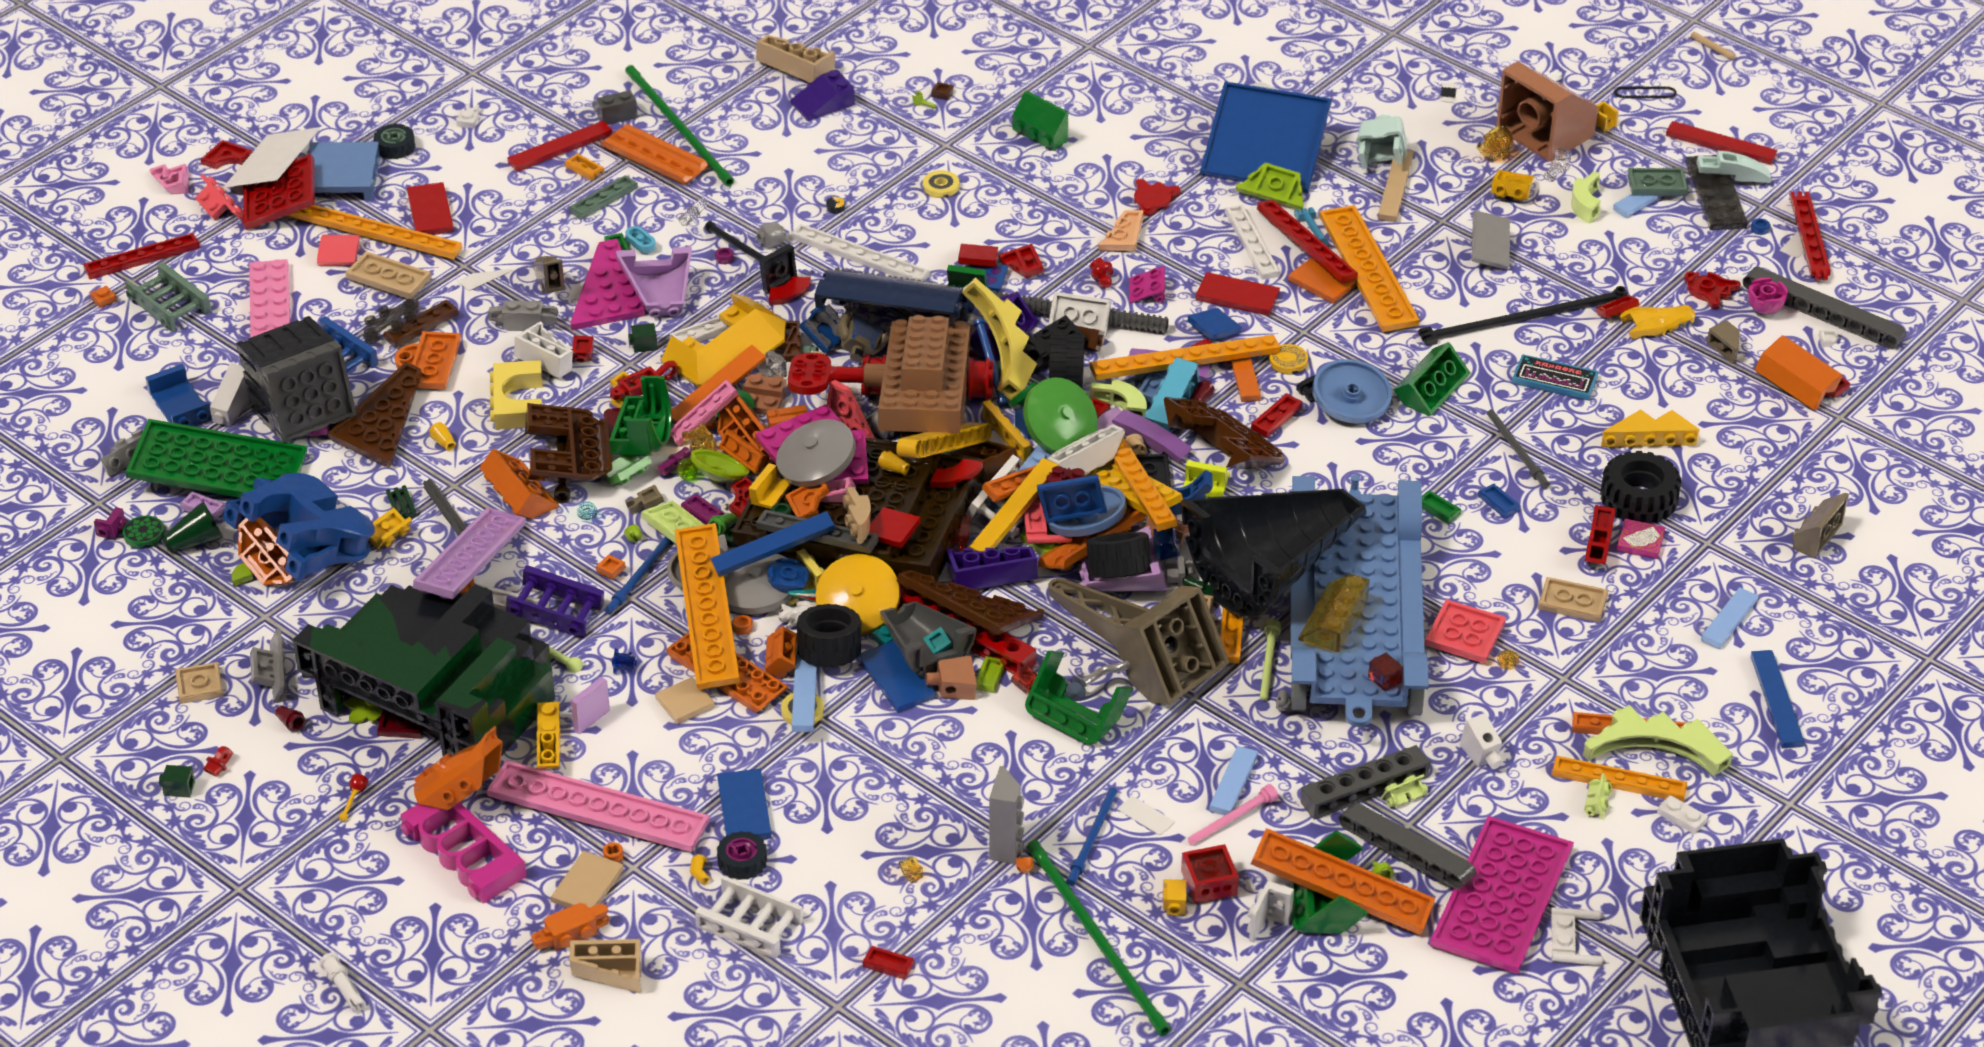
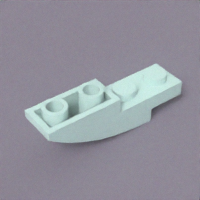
(1738, 165)

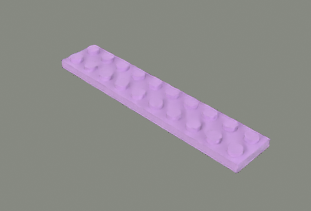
(469, 553)

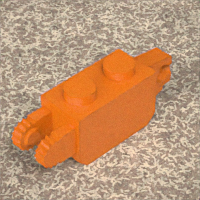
(570, 924)

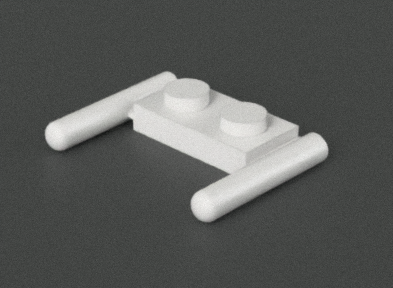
(1563, 936)

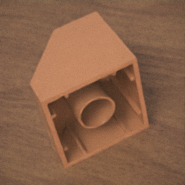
(1543, 112)

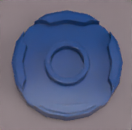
(787, 575)

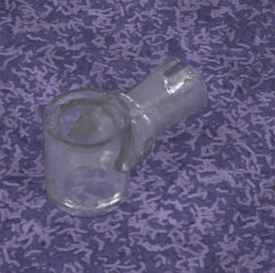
(1560, 164)

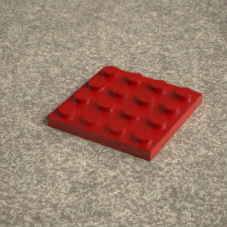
(281, 197)

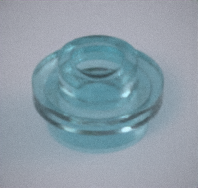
(587, 510)

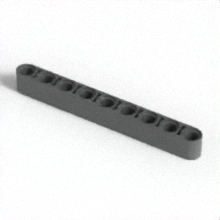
(1834, 311)

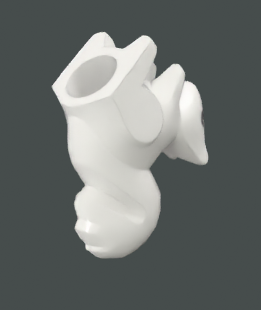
(790, 614)

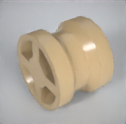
(1136, 443)

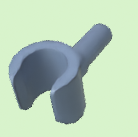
(1138, 377)

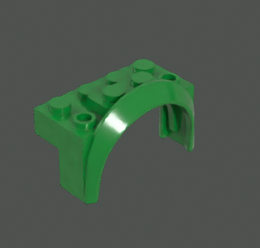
(638, 422)

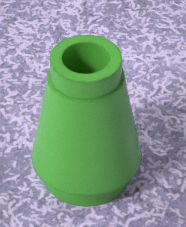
(723, 522)

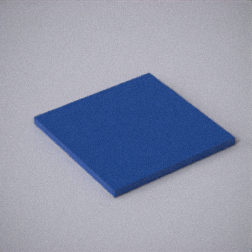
(1265, 127)

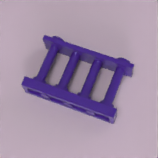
(559, 586)

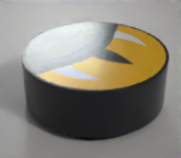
(835, 204)

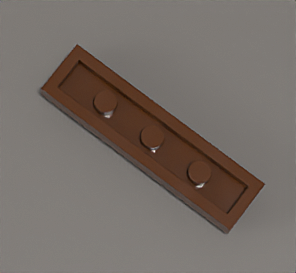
(425, 321)

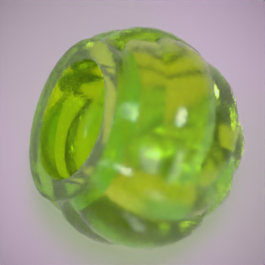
(686, 469)

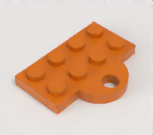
(434, 356)

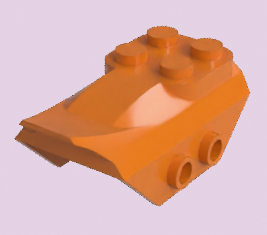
(459, 775)

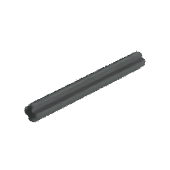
(444, 506)

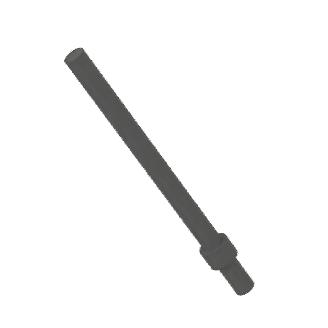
(1535, 471)

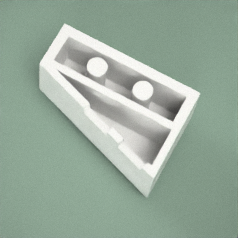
(539, 344)

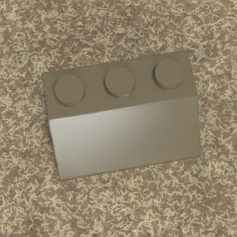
(1821, 525)

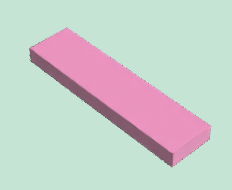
(704, 411)

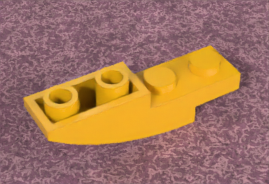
(548, 735)

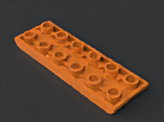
(655, 154)
(1068, 553)
(755, 687)

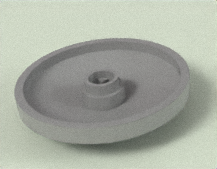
(816, 453)
(751, 592)

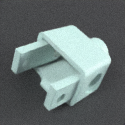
(1382, 140)

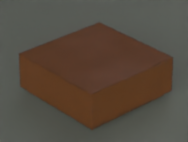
(942, 91)

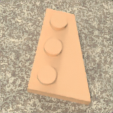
(1125, 233)

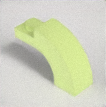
(1582, 200)
(1120, 395)

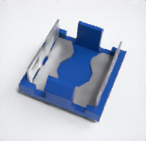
(822, 328)

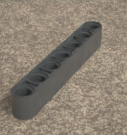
(1407, 845)

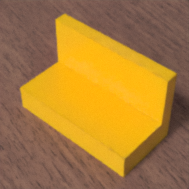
(768, 488)

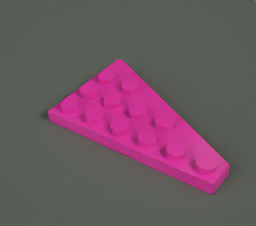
(606, 291)

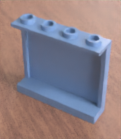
(346, 167)

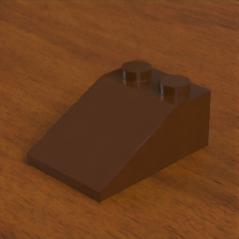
(991, 454)

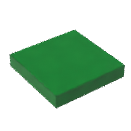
(964, 275)

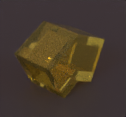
(911, 869)

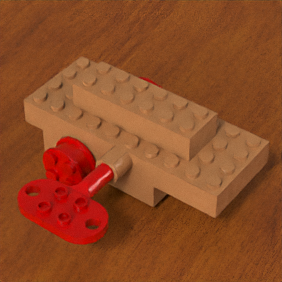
(918, 380)

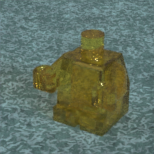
(700, 438)

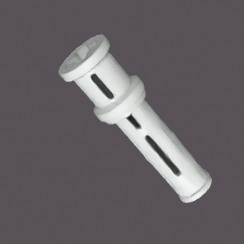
(339, 975)

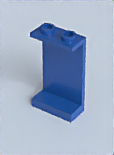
(177, 397)

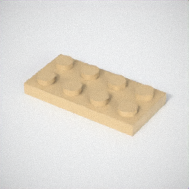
(388, 275)

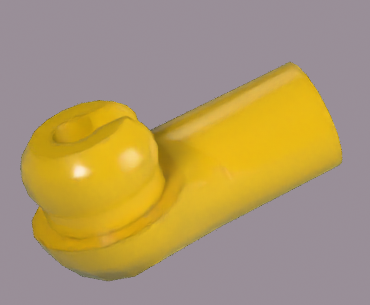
(696, 869)

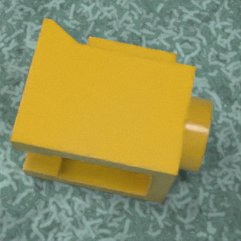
(1607, 116)
(1174, 897)

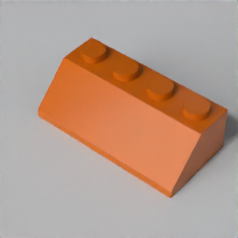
(511, 480)

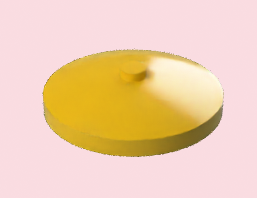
(862, 585)

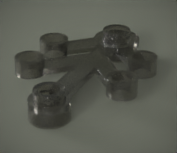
(390, 317)

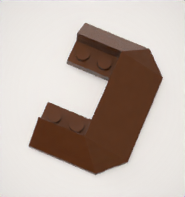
(1224, 431)
(585, 444)

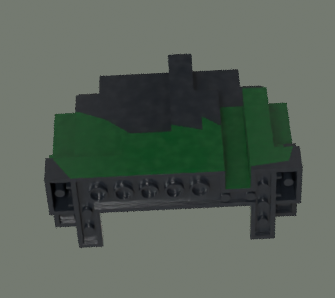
(434, 662)

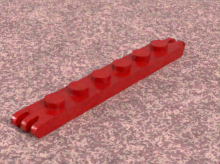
(1810, 235)

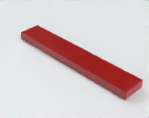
(1721, 142)
(559, 146)
(141, 256)

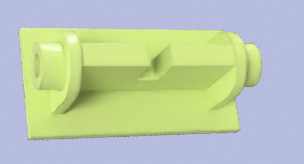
(1396, 793)
(1598, 797)

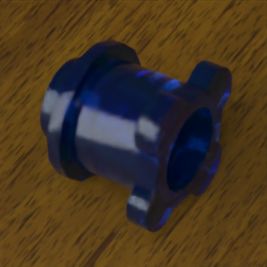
(623, 661)

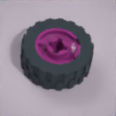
(742, 855)

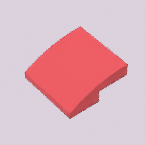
(338, 250)

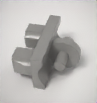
(1182, 568)

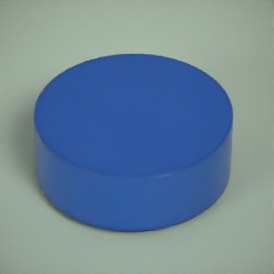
(1760, 226)

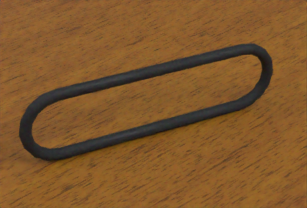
(1645, 96)

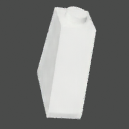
(230, 397)

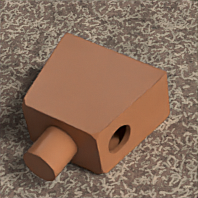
(954, 678)

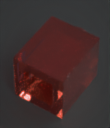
(1385, 671)

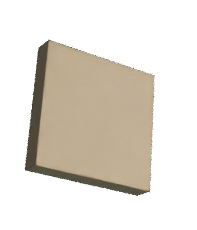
(199, 682)
(684, 700)

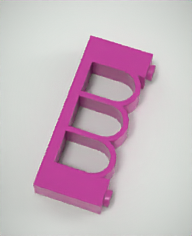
(482, 882)

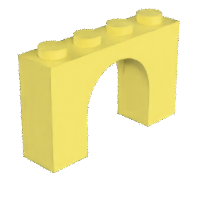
(508, 378)

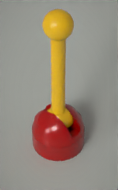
(357, 785)

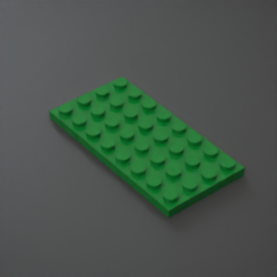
(210, 458)

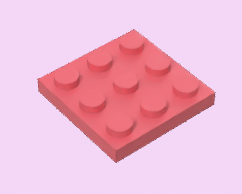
(1465, 631)

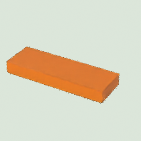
(1246, 379)
(743, 451)

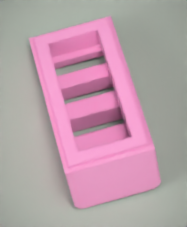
(837, 489)

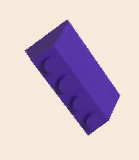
(1025, 322)

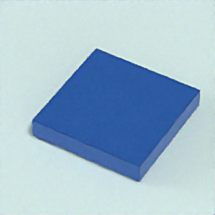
(1214, 324)

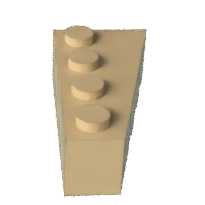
(794, 58)

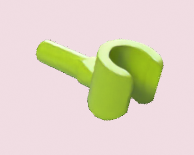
(918, 100)

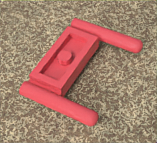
(1036, 526)

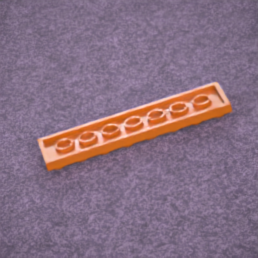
(1338, 877)

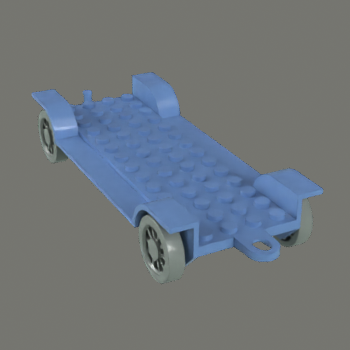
(1388, 552)

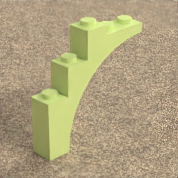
(1660, 732)

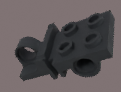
(1040, 344)

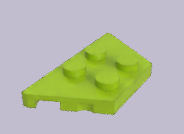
(1274, 184)

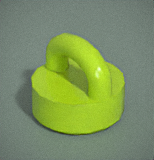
(1383, 869)

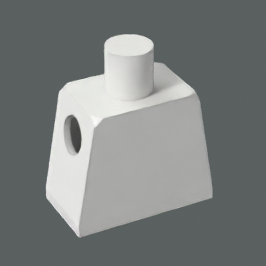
(1481, 742)

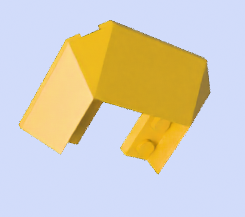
(748, 325)

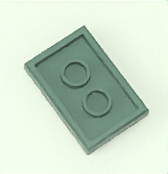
(1657, 182)

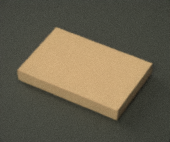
(1573, 599)
(587, 881)

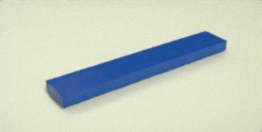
(772, 544)
(1777, 699)

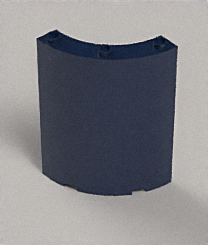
(892, 293)

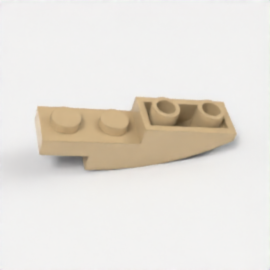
(858, 514)

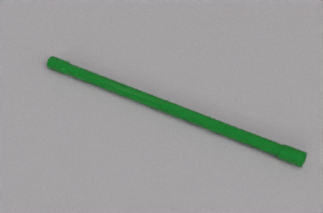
(721, 173)
(1154, 1017)

